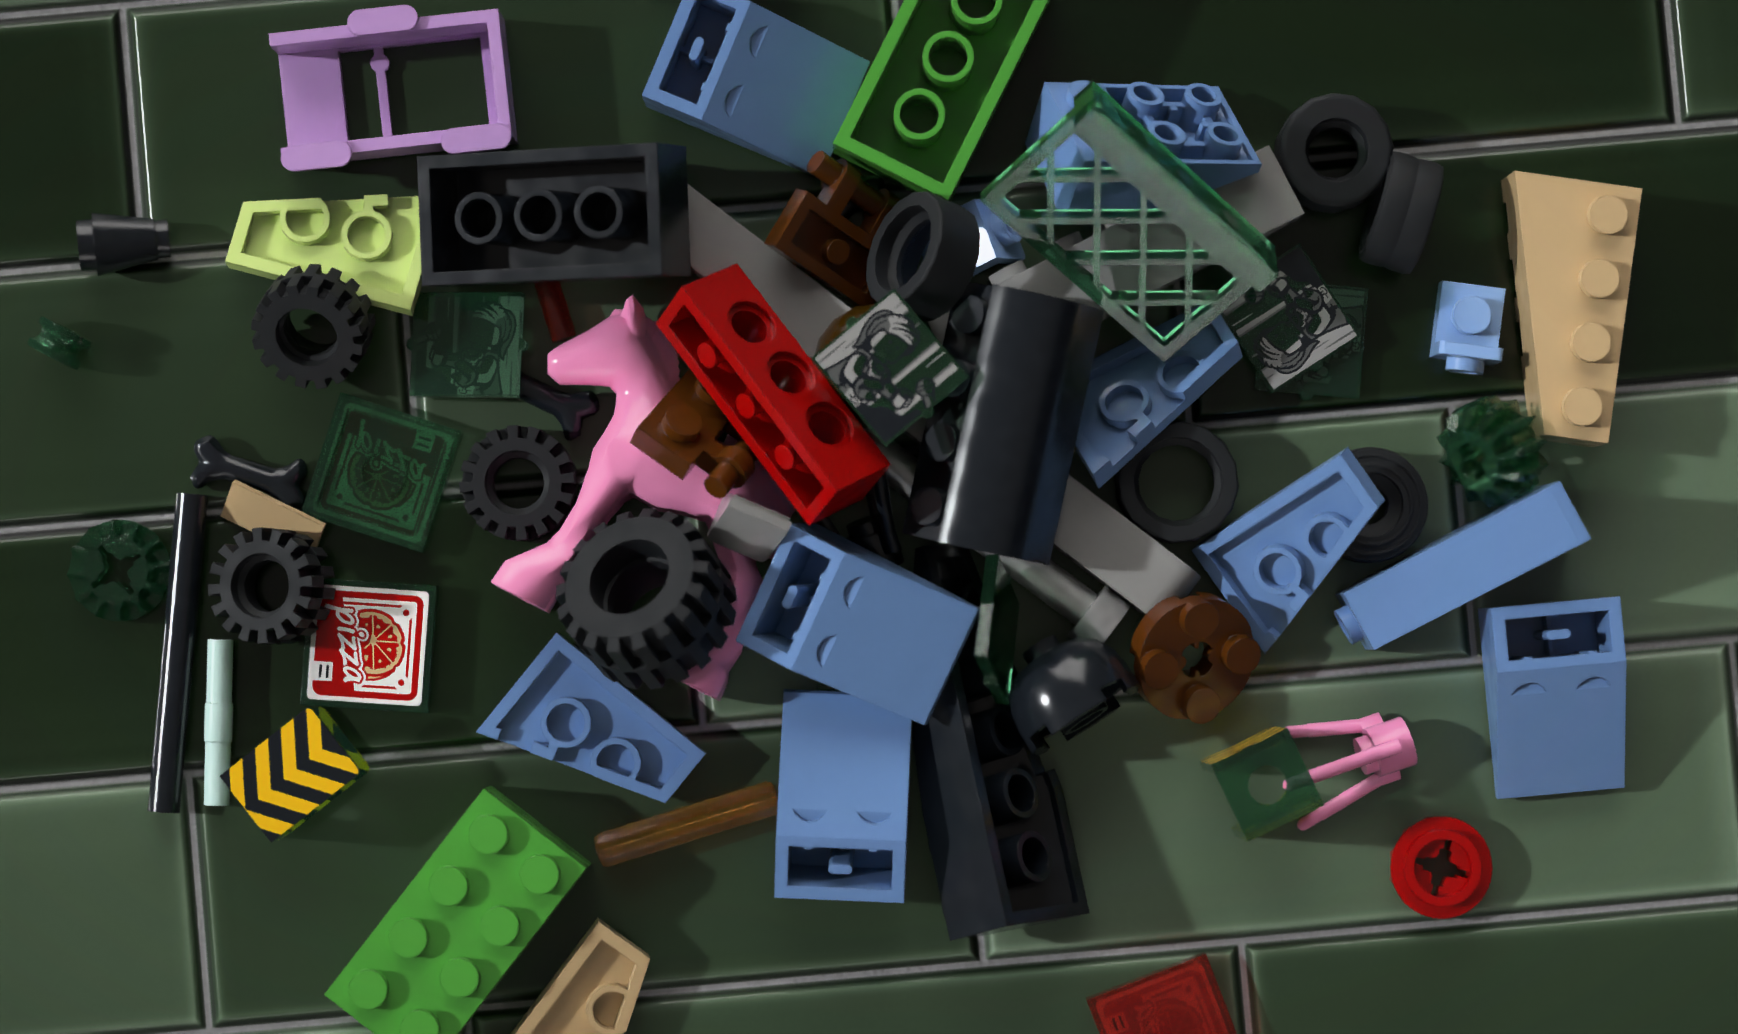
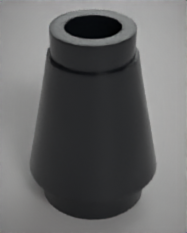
(120, 242)

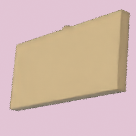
(256, 510)

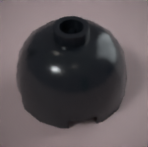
(1067, 689)

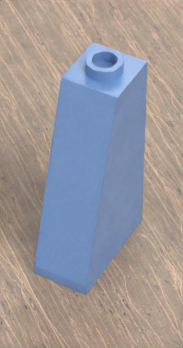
(1460, 566)

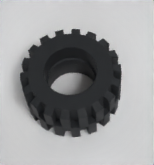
(622, 567)

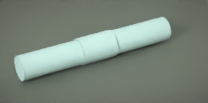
(218, 721)

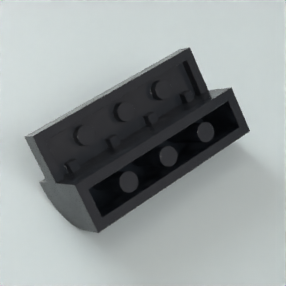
(1007, 435)

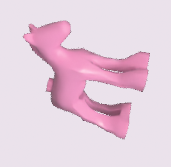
(641, 368)

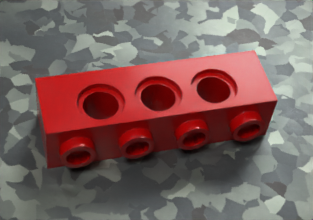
(772, 393)

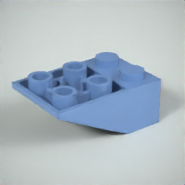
(754, 79)
(1187, 119)
(857, 622)
(1555, 695)
(842, 799)

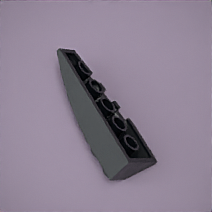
(986, 801)

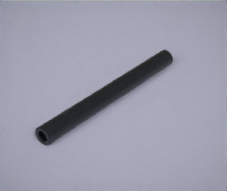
(177, 653)

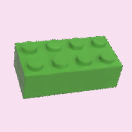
(936, 89)
(459, 922)

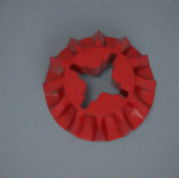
(1453, 894)

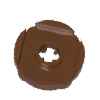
(1218, 676)

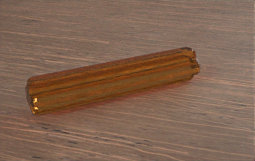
(686, 824)

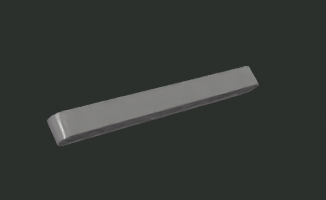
(1088, 527)

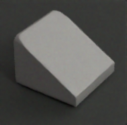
(748, 527)

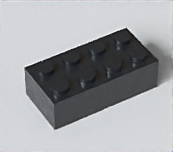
(554, 215)

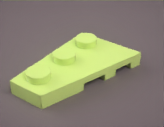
(364, 238)

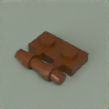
(821, 239)
(685, 434)

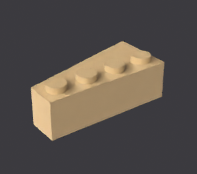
(1572, 289)

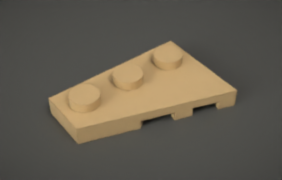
(592, 987)

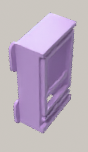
(316, 95)

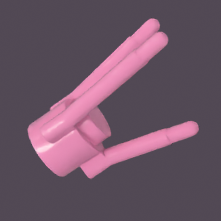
(1381, 749)

